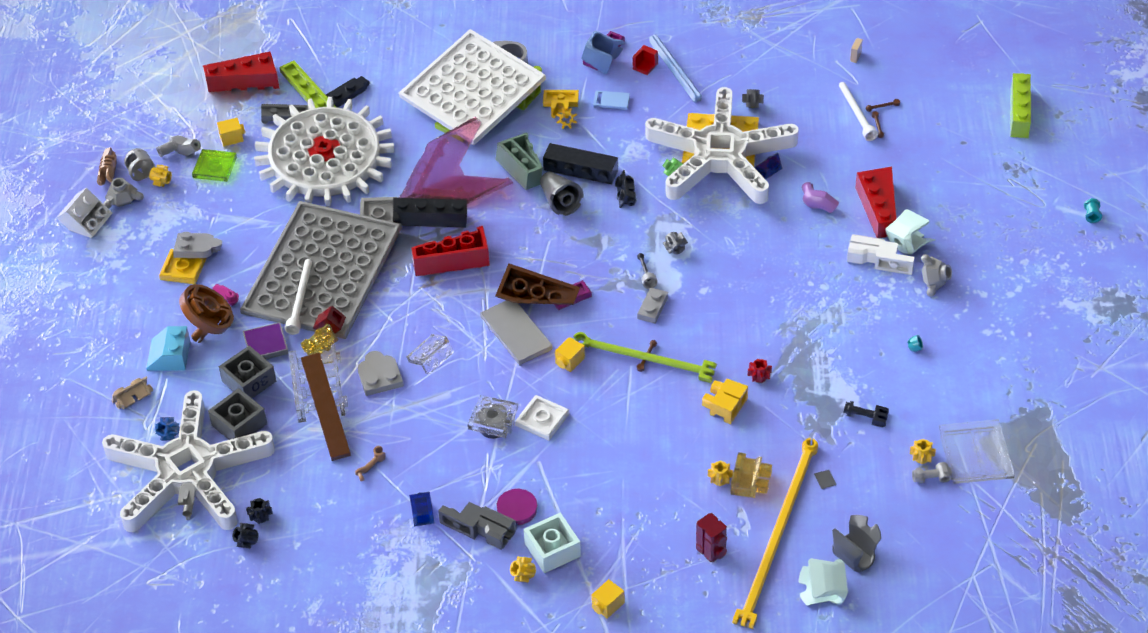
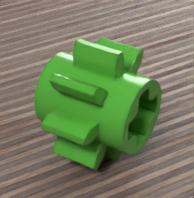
(671, 166)

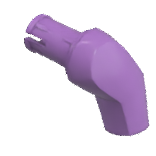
(818, 198)

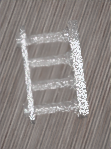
(299, 378)

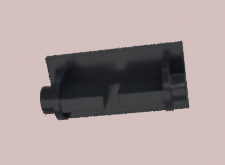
(625, 190)

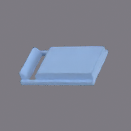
(612, 100)

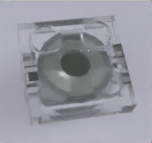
(493, 417)

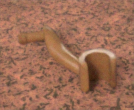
(379, 456)

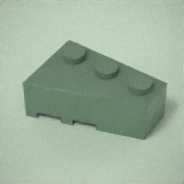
(520, 161)

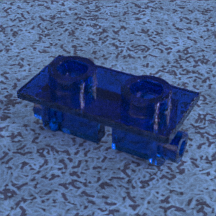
(769, 166)

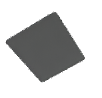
(825, 479)

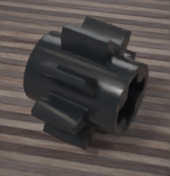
(259, 510)
(245, 535)

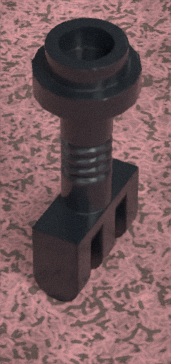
(879, 415)

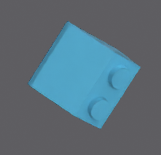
(169, 349)

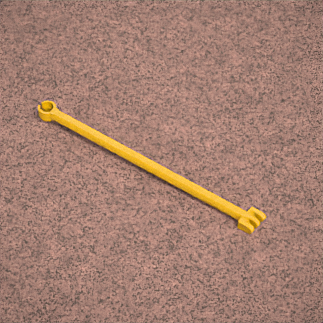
(747, 612)

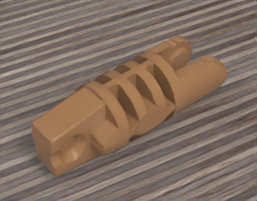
(107, 166)

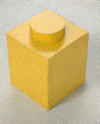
(230, 131)
(569, 354)
(607, 599)

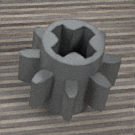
(753, 98)
(675, 242)

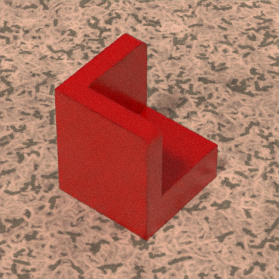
(645, 60)

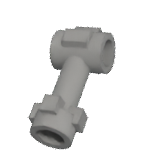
(941, 471)

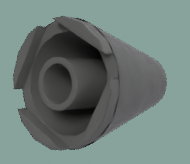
(561, 193)

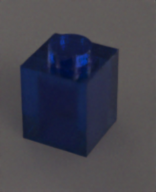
(421, 508)

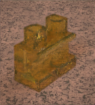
(747, 474)

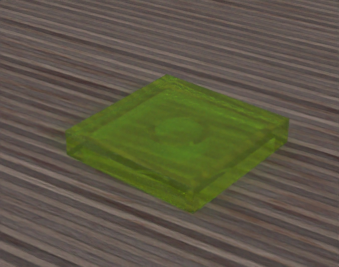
(214, 165)

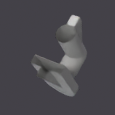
(186, 498)

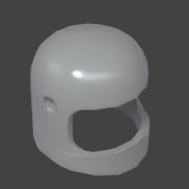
(137, 159)

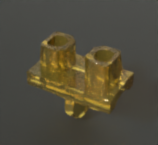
(320, 341)

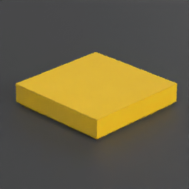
(181, 269)

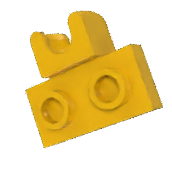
(560, 99)

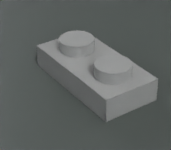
(652, 305)

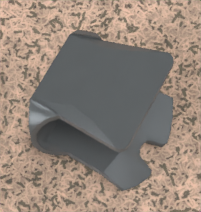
(858, 546)

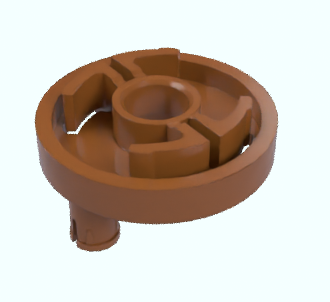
(205, 310)

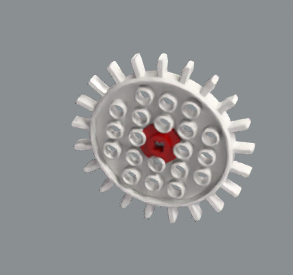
(327, 135)

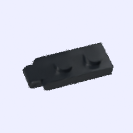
(348, 90)

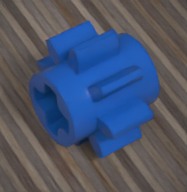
(167, 428)

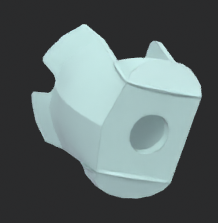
(906, 234)
(824, 582)

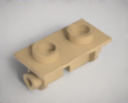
(124, 395)

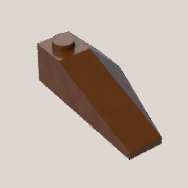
(531, 287)

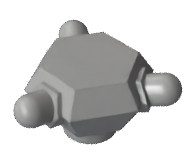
(121, 193)
(934, 273)

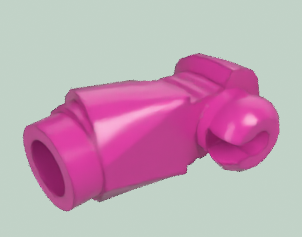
(229, 295)

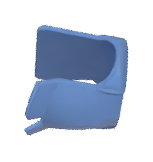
(601, 50)

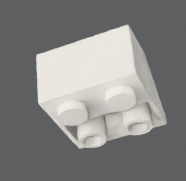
(84, 214)

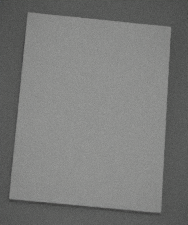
(345, 260)

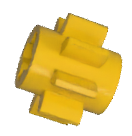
(568, 113)
(160, 175)
(922, 451)
(720, 473)
(522, 569)

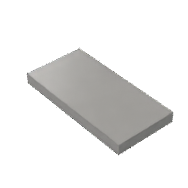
(516, 331)

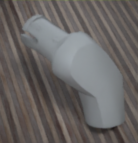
(179, 144)

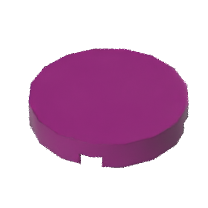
(518, 505)

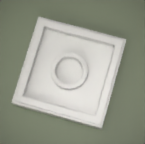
(542, 417)

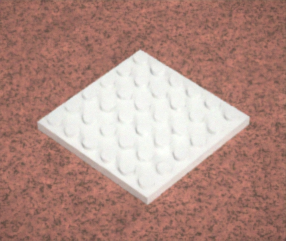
(472, 81)

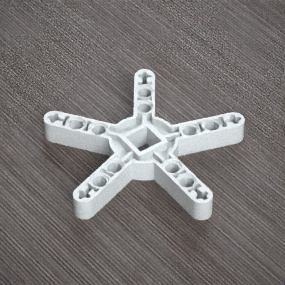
(720, 135)
(187, 447)

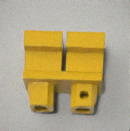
(728, 399)

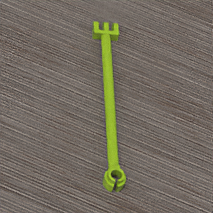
(704, 370)

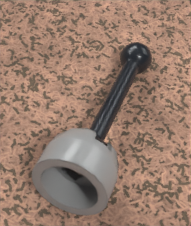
(648, 279)

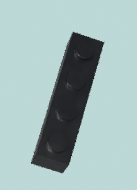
(580, 163)
(430, 212)

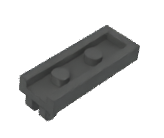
(281, 110)

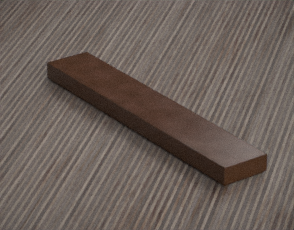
(325, 406)

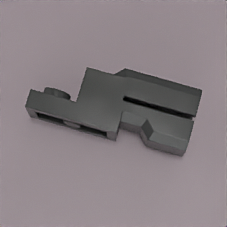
(481, 521)

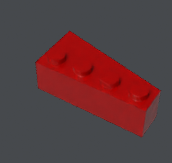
(242, 73)
(877, 197)
(452, 254)

